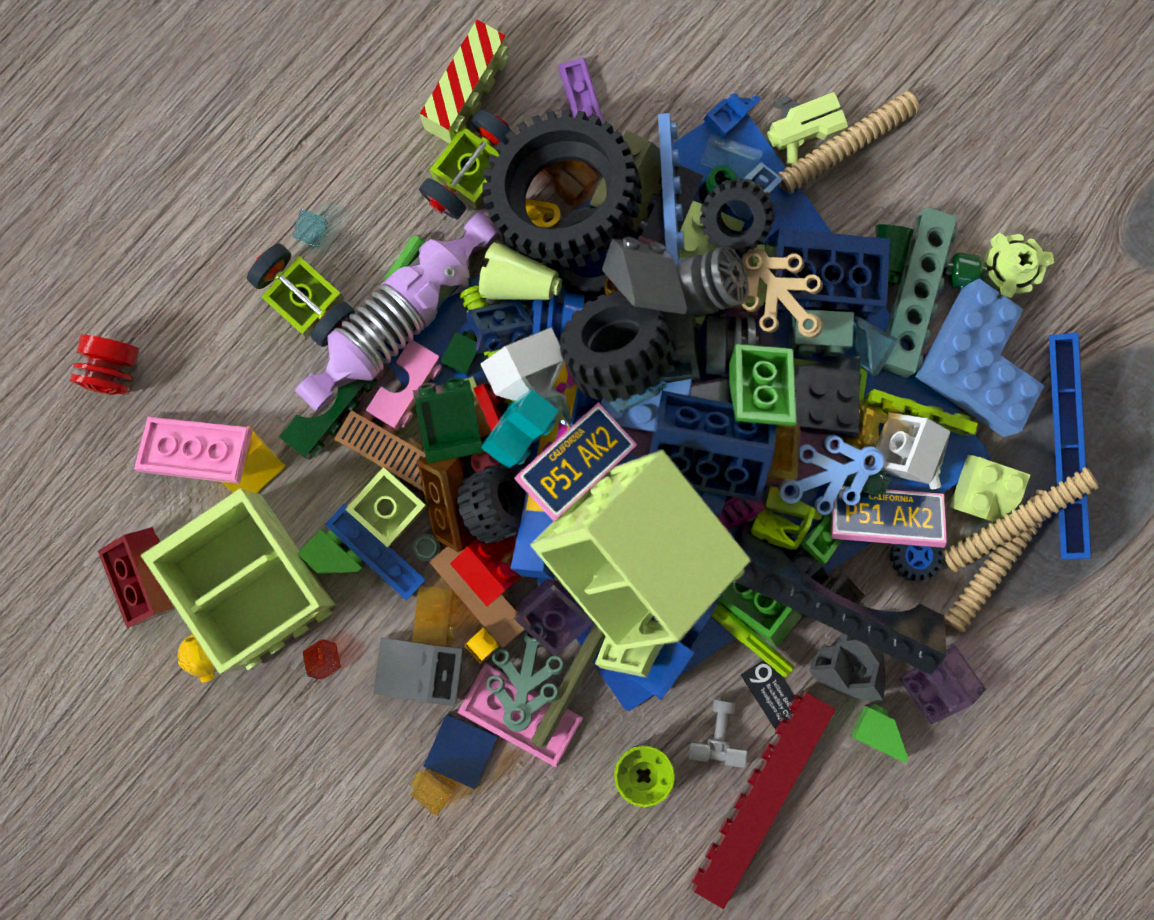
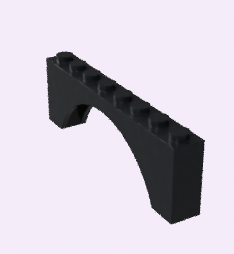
(908, 635)

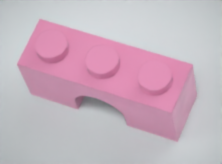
(396, 407)

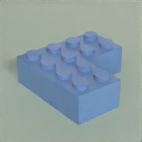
(968, 363)

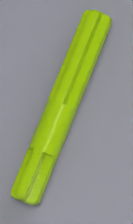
(752, 640)

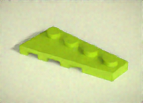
(888, 403)

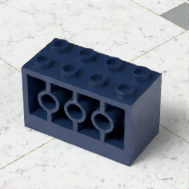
(848, 265)
(713, 447)

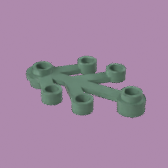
(524, 684)

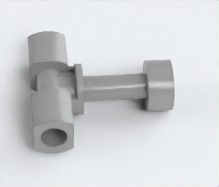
(719, 748)

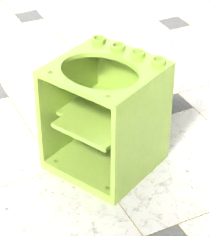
(641, 551)
(239, 581)

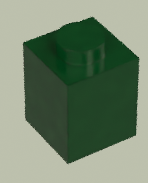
(461, 353)

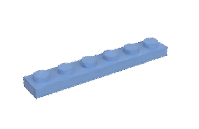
(670, 186)

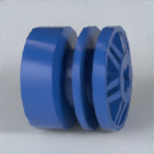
(553, 314)

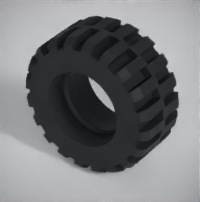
(621, 371)

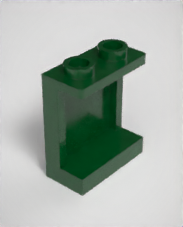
(447, 420)

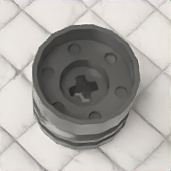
(713, 281)
(722, 341)

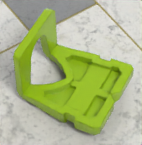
(773, 528)

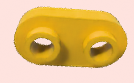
(540, 211)

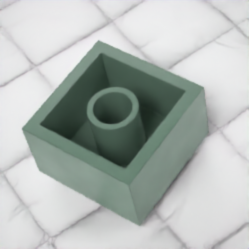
(834, 339)

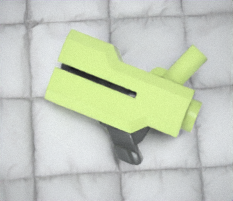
(805, 121)

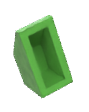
(879, 732)

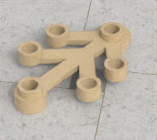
(778, 288)

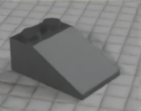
(645, 275)

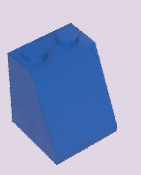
(665, 669)

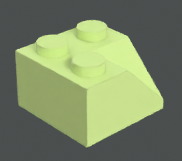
(988, 489)
(386, 507)

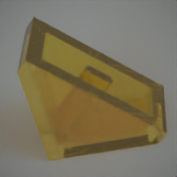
(786, 452)

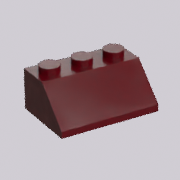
(132, 581)

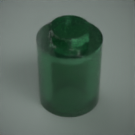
(875, 483)

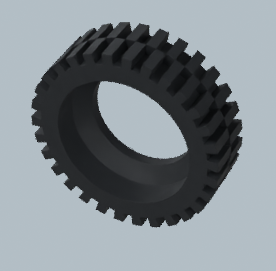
(545, 145)

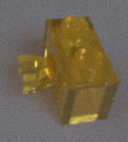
(434, 616)

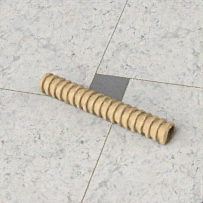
(848, 142)
(1020, 519)
(989, 577)

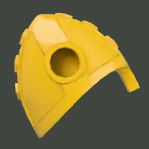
(195, 660)

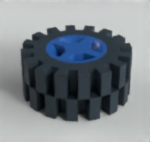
(923, 565)

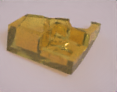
(868, 427)

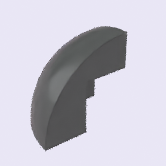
(851, 668)

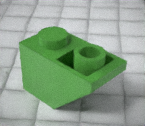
(326, 555)

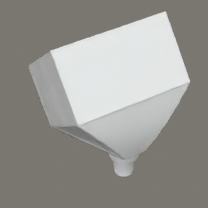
(526, 366)
(913, 448)

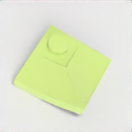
(633, 660)

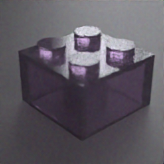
(552, 616)

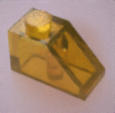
(431, 790)

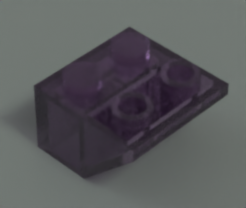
(947, 690)

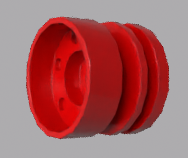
(104, 364)

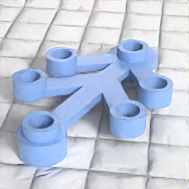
(835, 474)

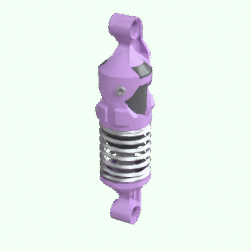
(401, 308)

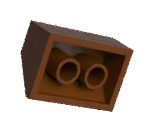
(440, 488)

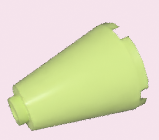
(516, 276)

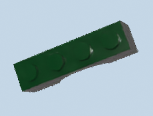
(308, 434)

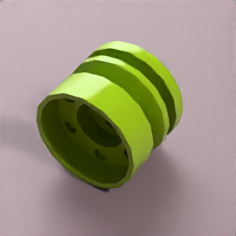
(660, 776)

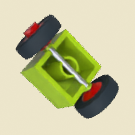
(462, 166)
(299, 294)

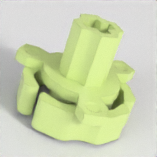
(1010, 255)

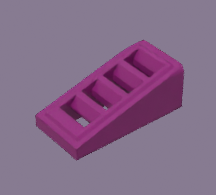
(736, 518)

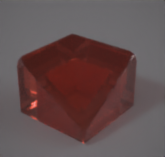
(321, 659)

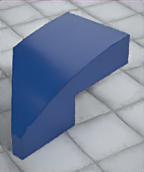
(730, 113)

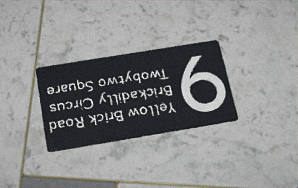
(769, 691)

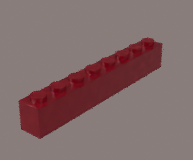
(762, 799)

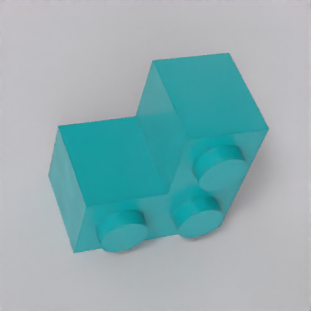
(518, 427)

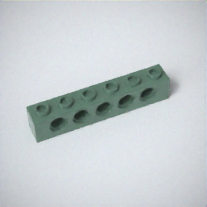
(943, 229)

